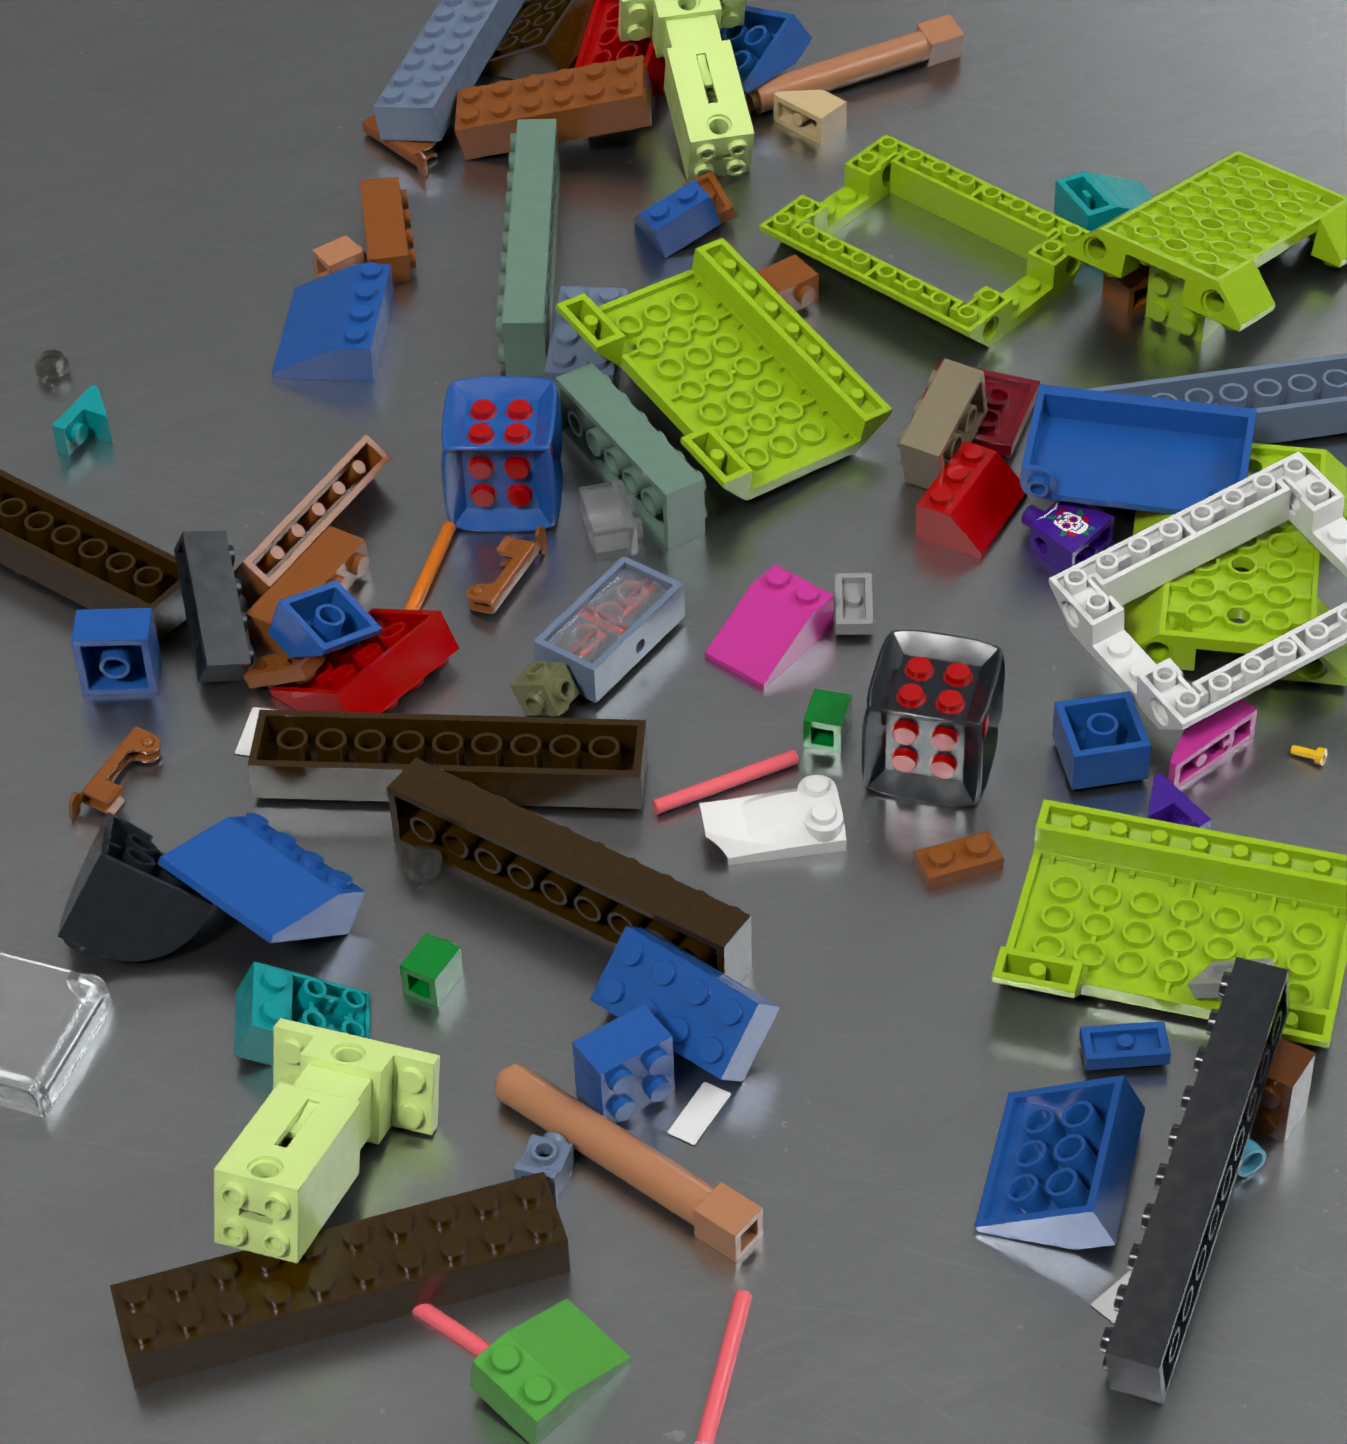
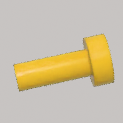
(1318, 755)

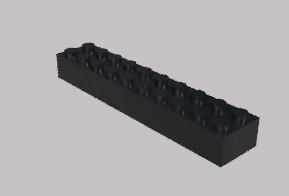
(1196, 1181)

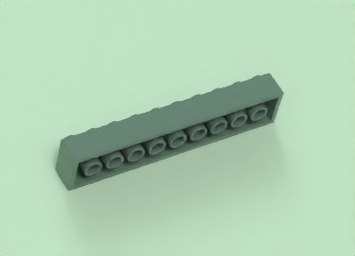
(528, 248)

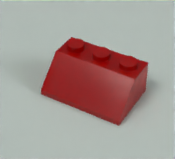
(969, 501)

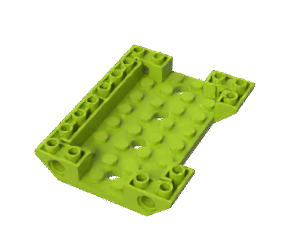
(1218, 233)
(1270, 597)

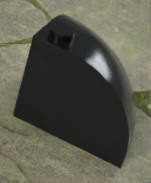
(126, 901)

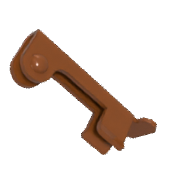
(414, 151)
(517, 558)
(101, 791)

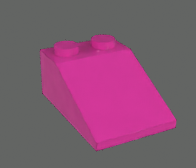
(772, 627)

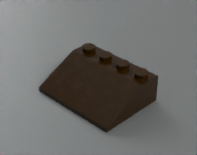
(541, 38)

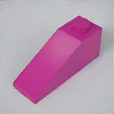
(1211, 740)

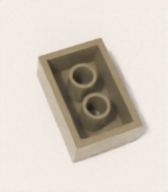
(942, 421)

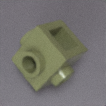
(545, 689)

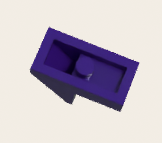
(1173, 806)

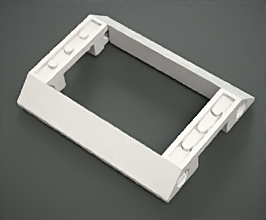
(1098, 587)

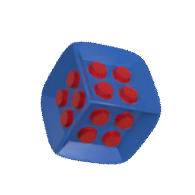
(502, 453)

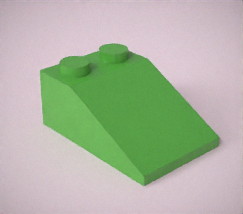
(546, 1369)

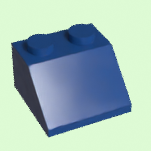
(678, 218)
(320, 621)

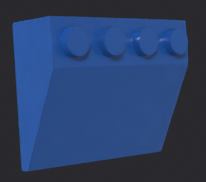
(765, 45)
(337, 325)
(266, 880)
(1063, 1164)

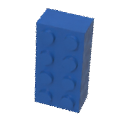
(705, 1011)

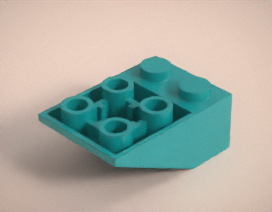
(1096, 198)
(278, 993)

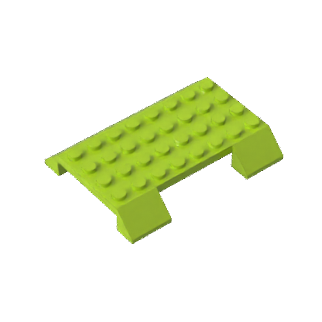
(734, 371)
(1148, 903)

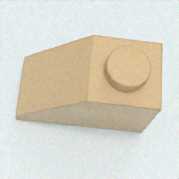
(811, 113)

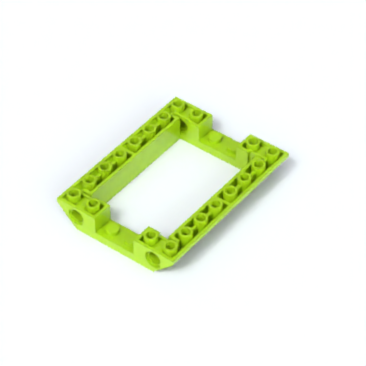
(955, 197)

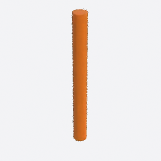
(431, 566)

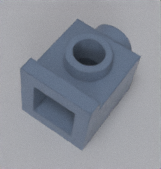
(548, 1155)

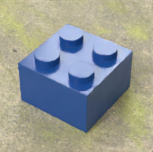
(116, 651)
(1101, 740)
(624, 1065)

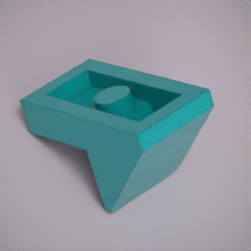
(82, 419)

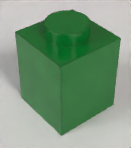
(827, 721)
(431, 969)

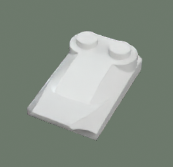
(778, 823)

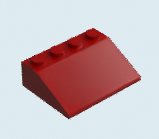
(603, 44)
(378, 669)

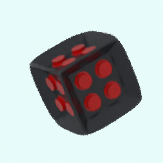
(933, 717)

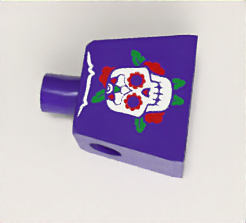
(1067, 533)

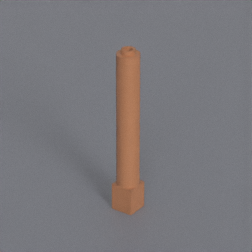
(930, 43)
(718, 1213)

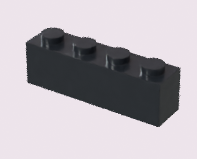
(213, 606)

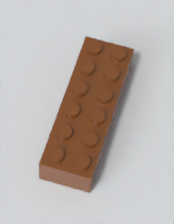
(581, 99)

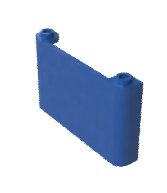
(1133, 449)

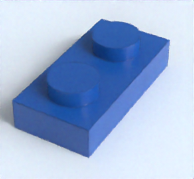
(1125, 1045)

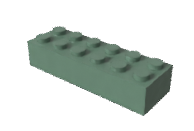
(629, 449)

